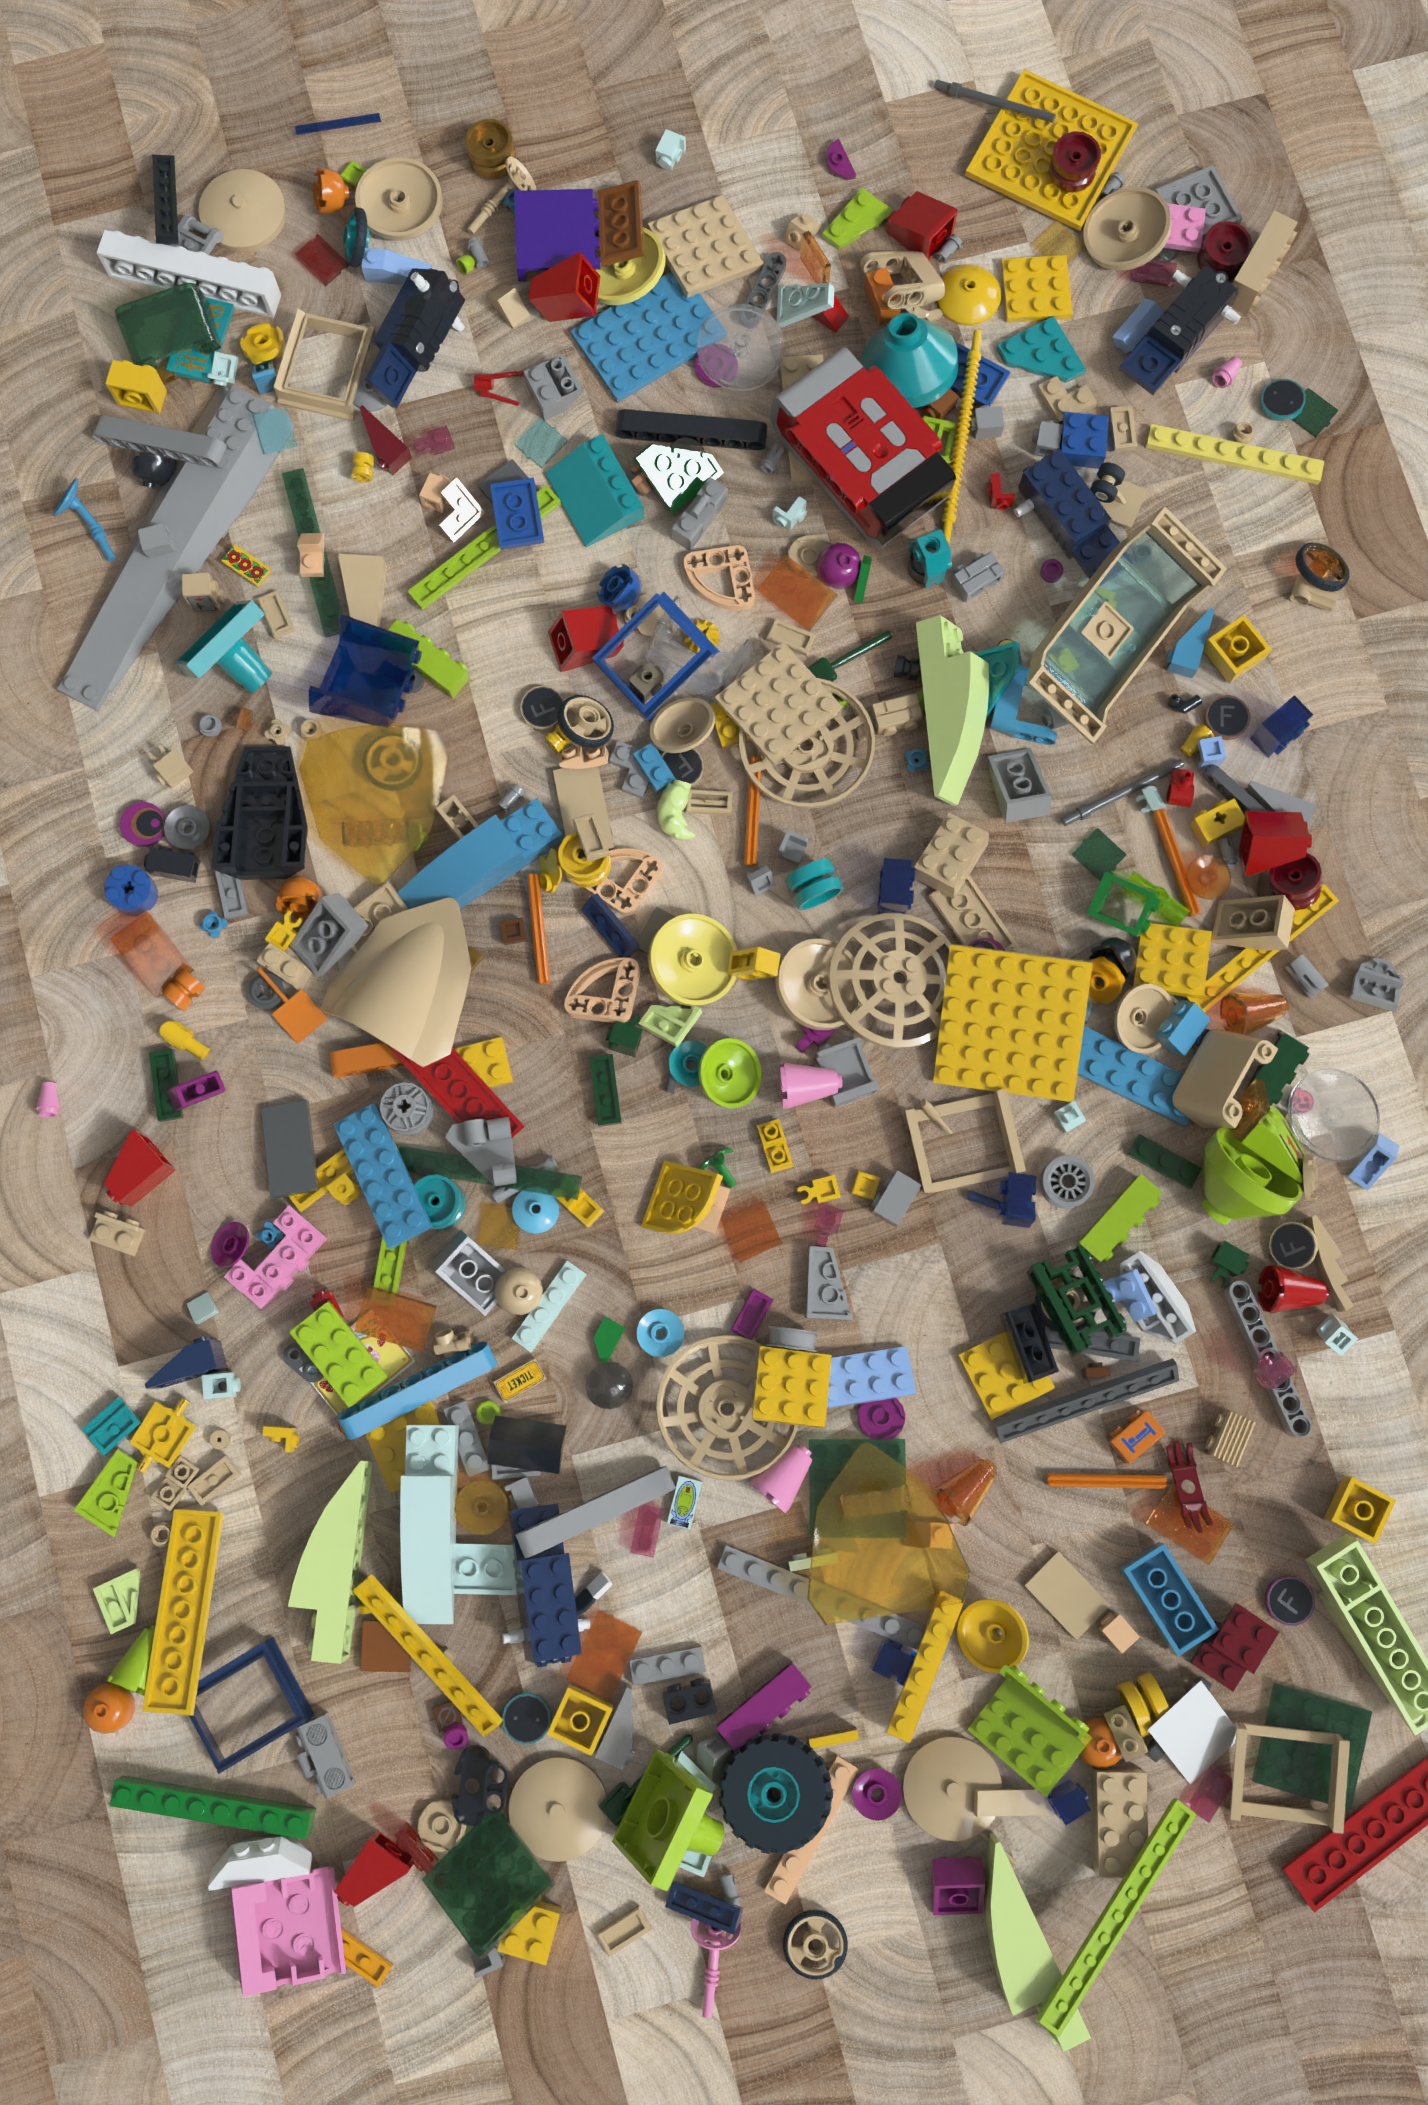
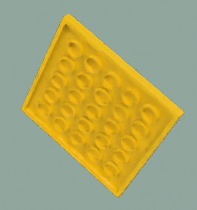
(1020, 147)
(1012, 1022)

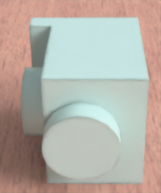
(670, 149)
(1336, 1334)
(212, 1382)

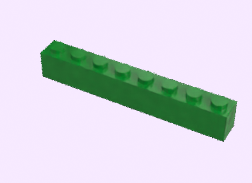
(213, 1807)

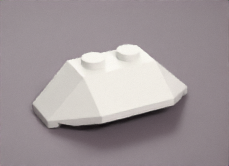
(1173, 1315)
(260, 1861)

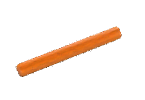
(752, 818)
(1176, 861)
(538, 929)
(1106, 1480)

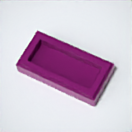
(751, 1314)

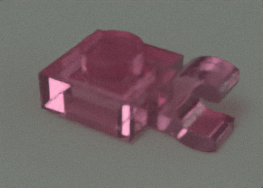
(437, 441)
(828, 1221)

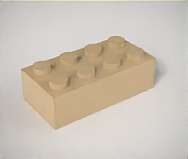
(1263, 261)
(1118, 1819)

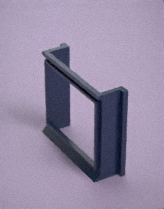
(288, 1684)

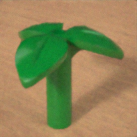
(717, 1160)

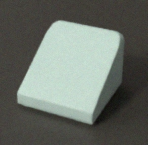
(202, 1308)

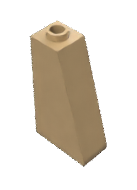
(364, 586)

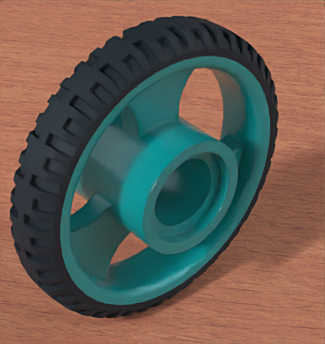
(356, 237)

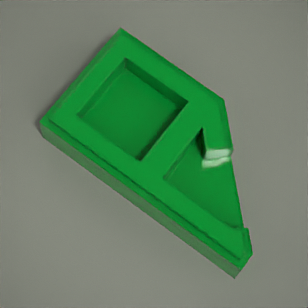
(863, 578)
(607, 1338)

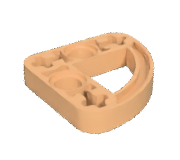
(733, 566)
(628, 892)
(610, 1005)

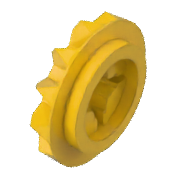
(712, 634)

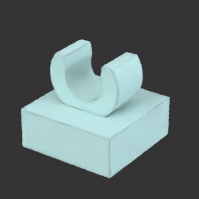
(1153, 799)
(1069, 1116)

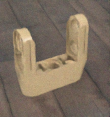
(916, 271)

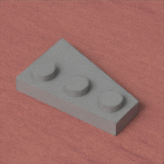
(824, 1287)

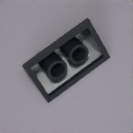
(1029, 1343)
(526, 1444)

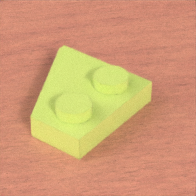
(119, 1600)

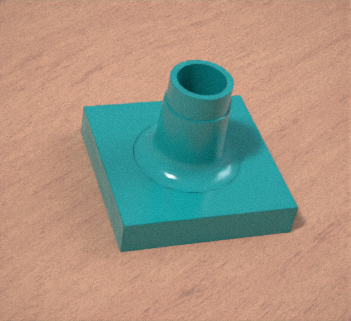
(226, 647)

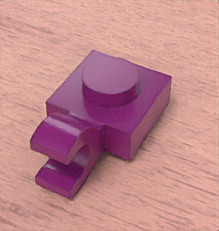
(815, 1036)

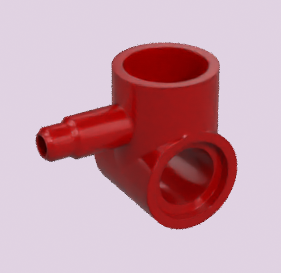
(1181, 788)

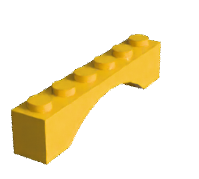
(922, 1672)

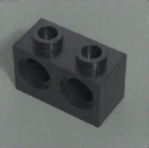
(691, 1708)

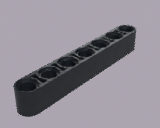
(703, 429)

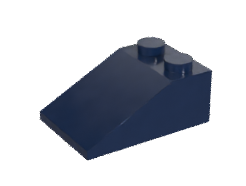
(193, 1361)

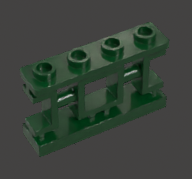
(1060, 1308)

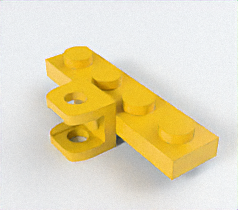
(332, 1178)

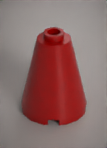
(1289, 1290)

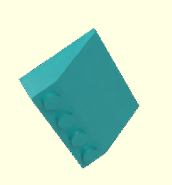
(595, 491)

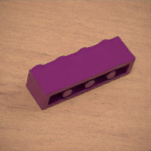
(764, 1706)

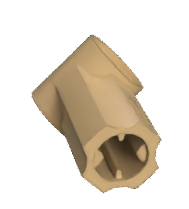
(1305, 593)

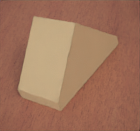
(509, 305)

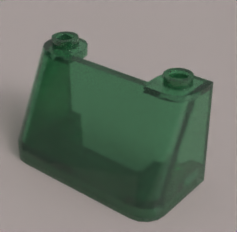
(167, 324)

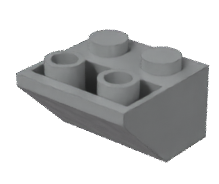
(552, 386)

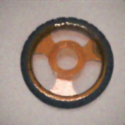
(1325, 563)

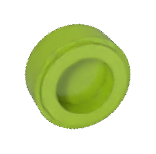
(486, 1412)

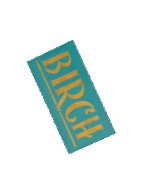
(195, 364)

